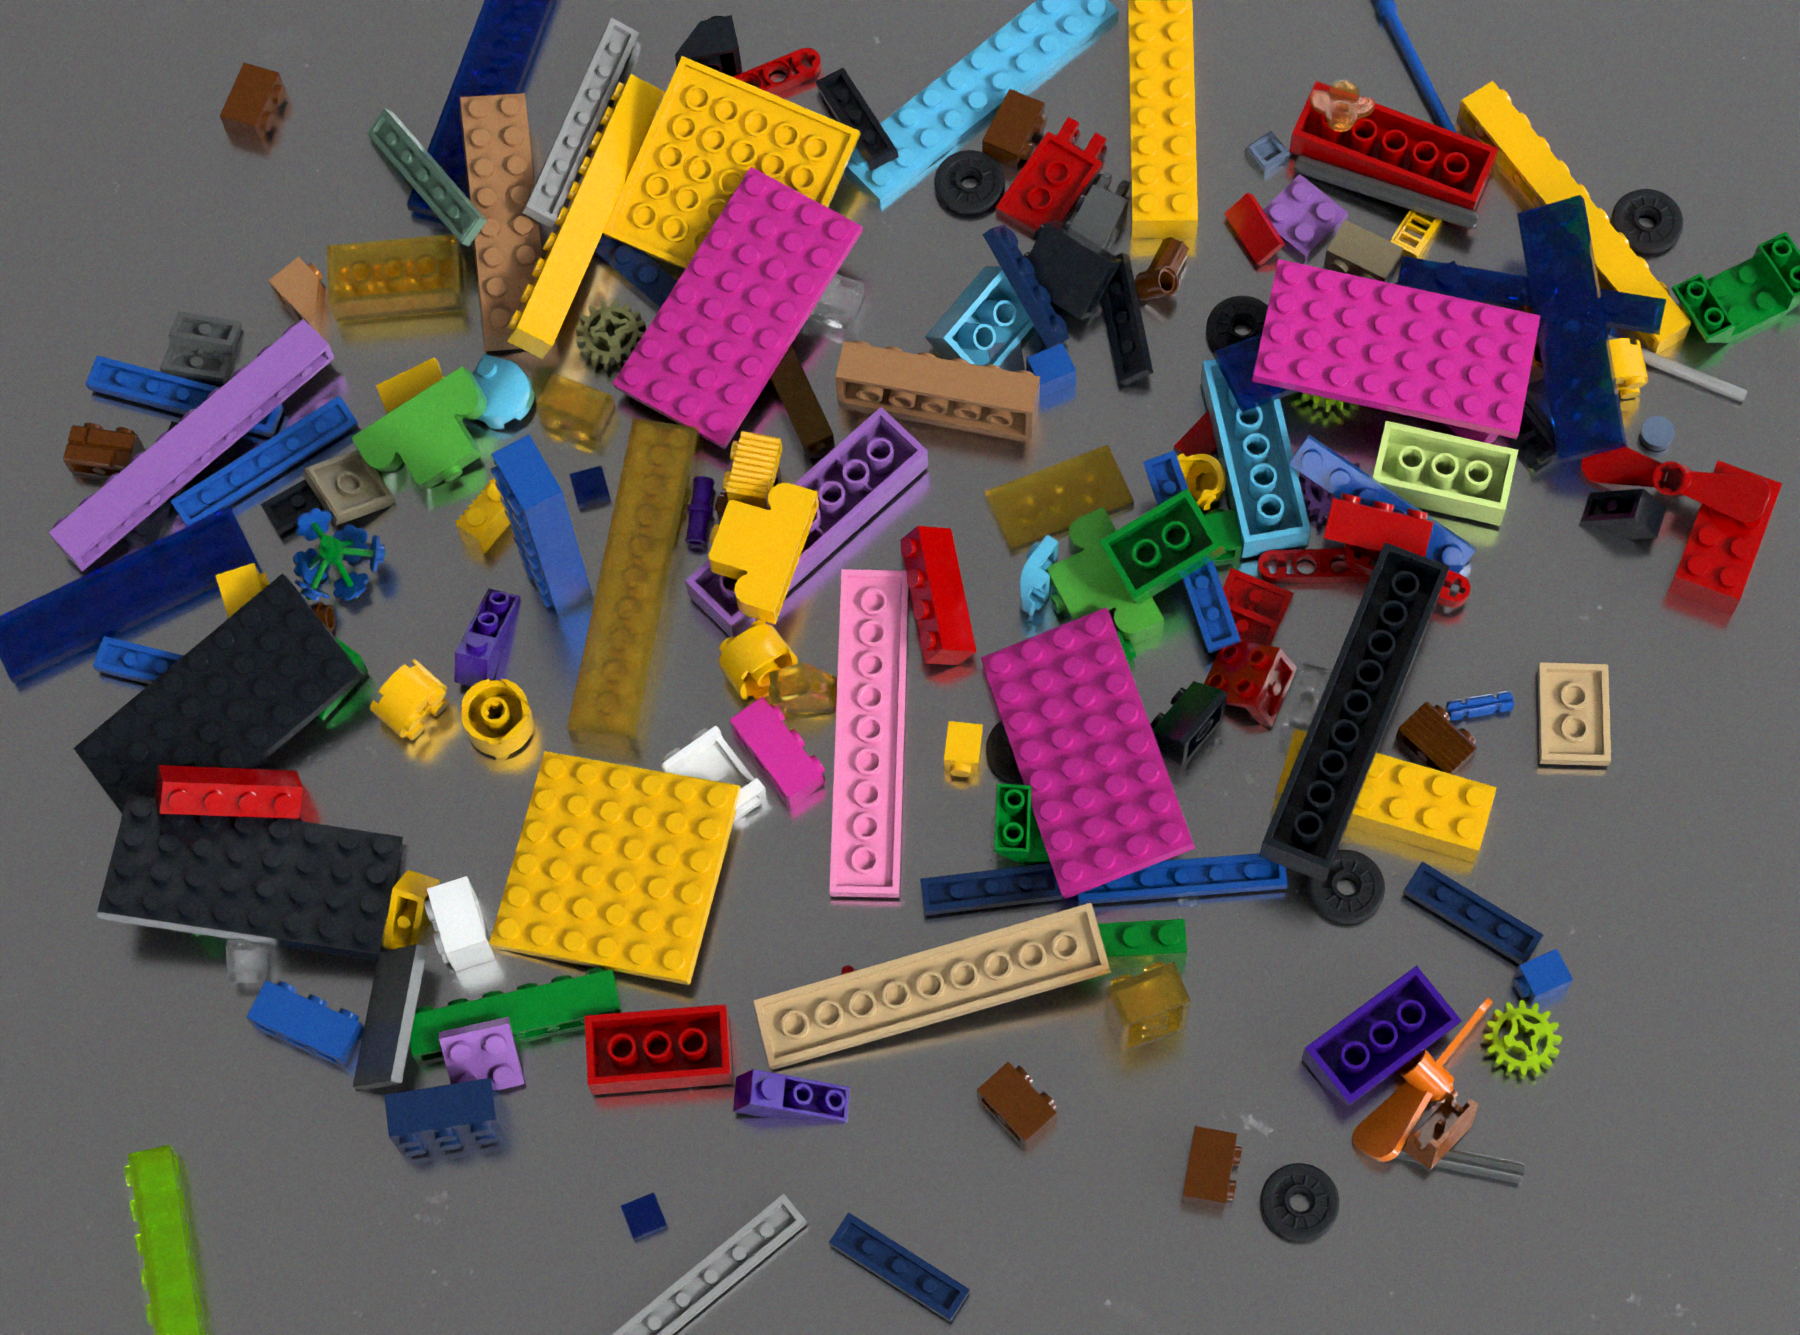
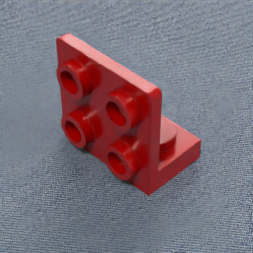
(1253, 678)

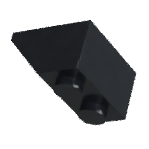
(713, 45)
(1189, 720)

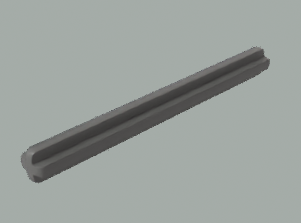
(1387, 192)

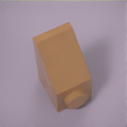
(300, 291)

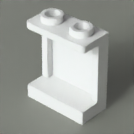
(714, 760)

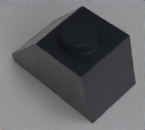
(1624, 513)

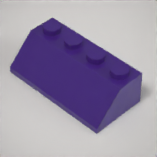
(1380, 1036)

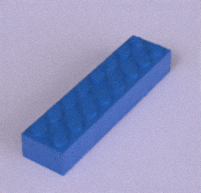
(541, 525)

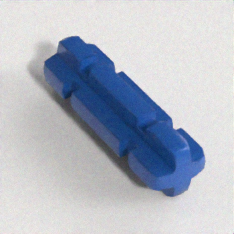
(1480, 705)

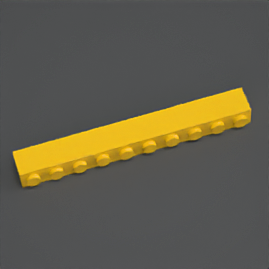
(1547, 180)
(585, 217)

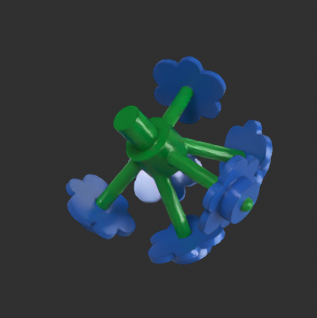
(347, 543)

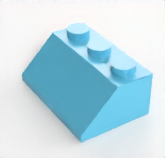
(981, 317)

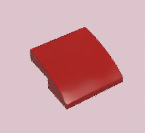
(1256, 606)

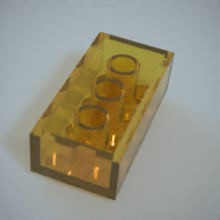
(395, 277)

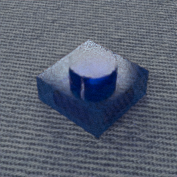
(590, 486)

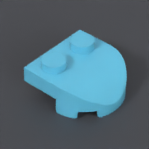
(505, 389)
(1034, 576)

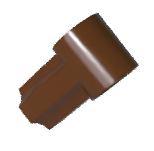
(1161, 276)

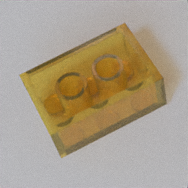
(1146, 1006)

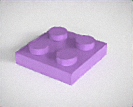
(1304, 217)
(482, 1053)

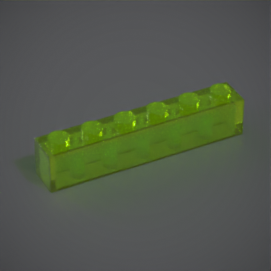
(165, 1242)

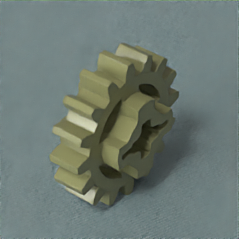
(609, 319)

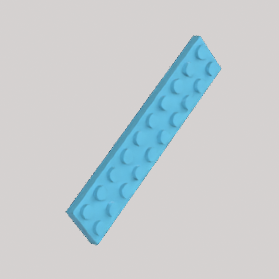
(977, 86)

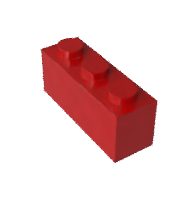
(1377, 524)

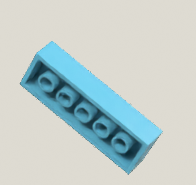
(1258, 478)

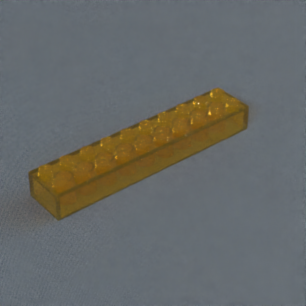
(634, 585)

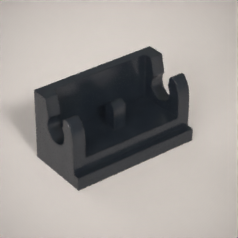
(1535, 439)

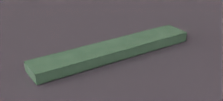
(427, 177)

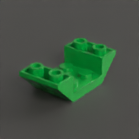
(1744, 294)
(1016, 826)

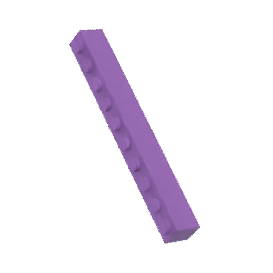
(191, 444)

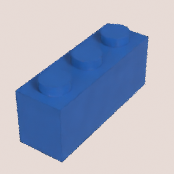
(306, 1022)

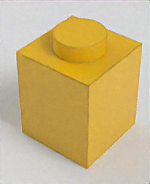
(963, 748)

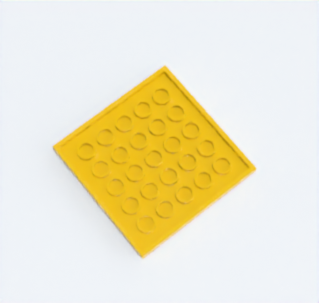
(702, 149)
(616, 867)

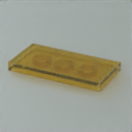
(1058, 496)

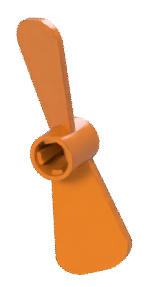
(1427, 1081)

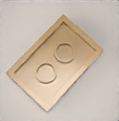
(1574, 714)

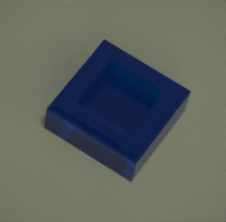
(644, 1216)

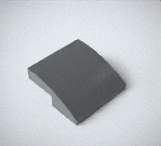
(201, 348)

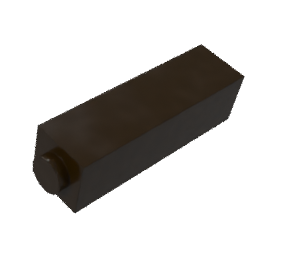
(801, 407)

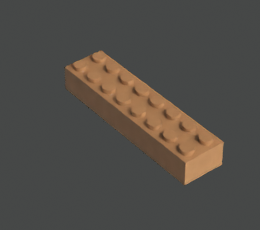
(499, 187)

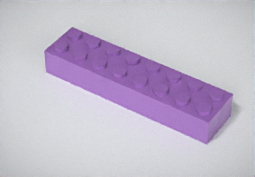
(851, 488)

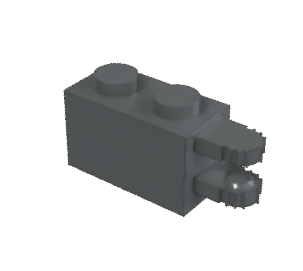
(1101, 212)

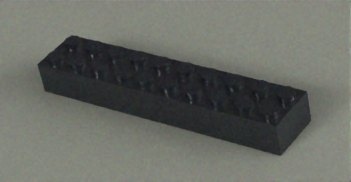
(1354, 712)

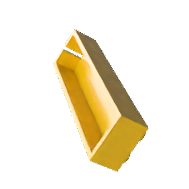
(1162, 119)

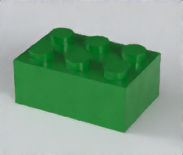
(1162, 546)

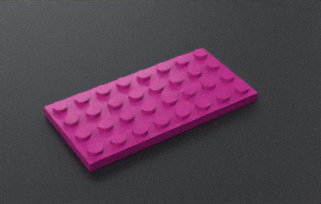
(737, 307)
(1397, 348)
(1087, 753)

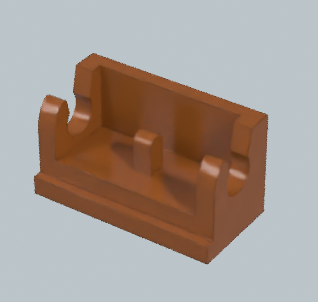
(1441, 1131)

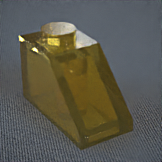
(803, 689)

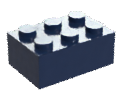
(445, 1116)

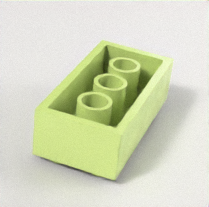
(1446, 472)

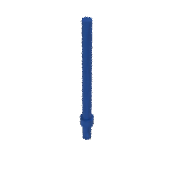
(1388, 10)

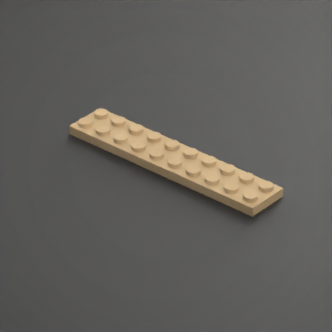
(931, 986)

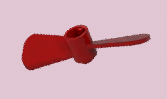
(1733, 495)

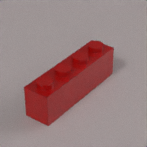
(938, 595)
(228, 792)

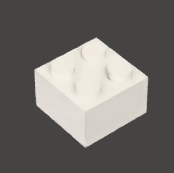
(460, 924)

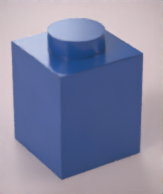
(1054, 369)
(1542, 977)

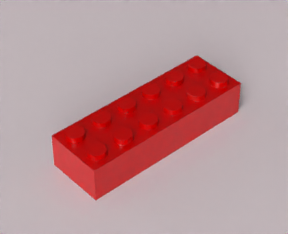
(1399, 152)

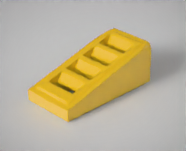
(1422, 244)

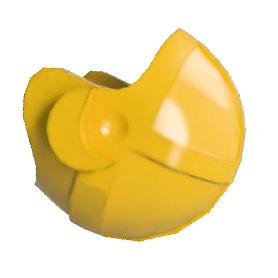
(1204, 478)

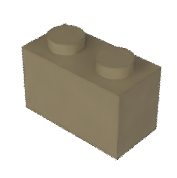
(1362, 253)

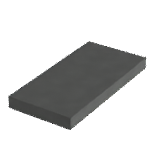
(390, 1017)

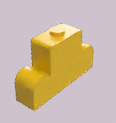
(763, 547)

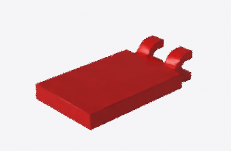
(1053, 179)

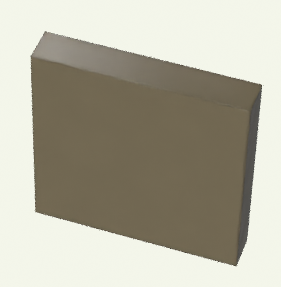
(348, 487)

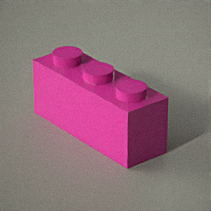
(778, 751)

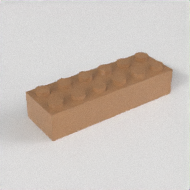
(938, 389)

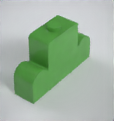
(427, 431)
(1091, 582)

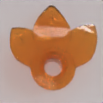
(1341, 105)

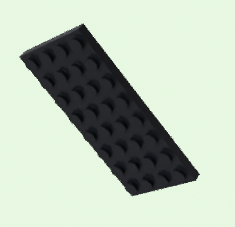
(226, 697)
(252, 879)

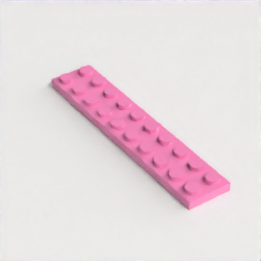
(869, 734)

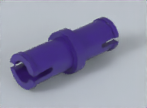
(699, 511)

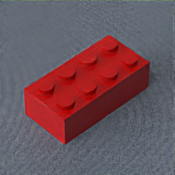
(1720, 552)
(658, 1049)

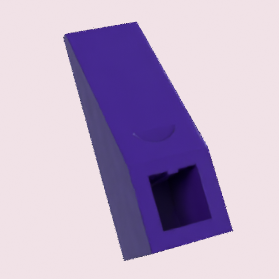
(485, 638)
(789, 1097)

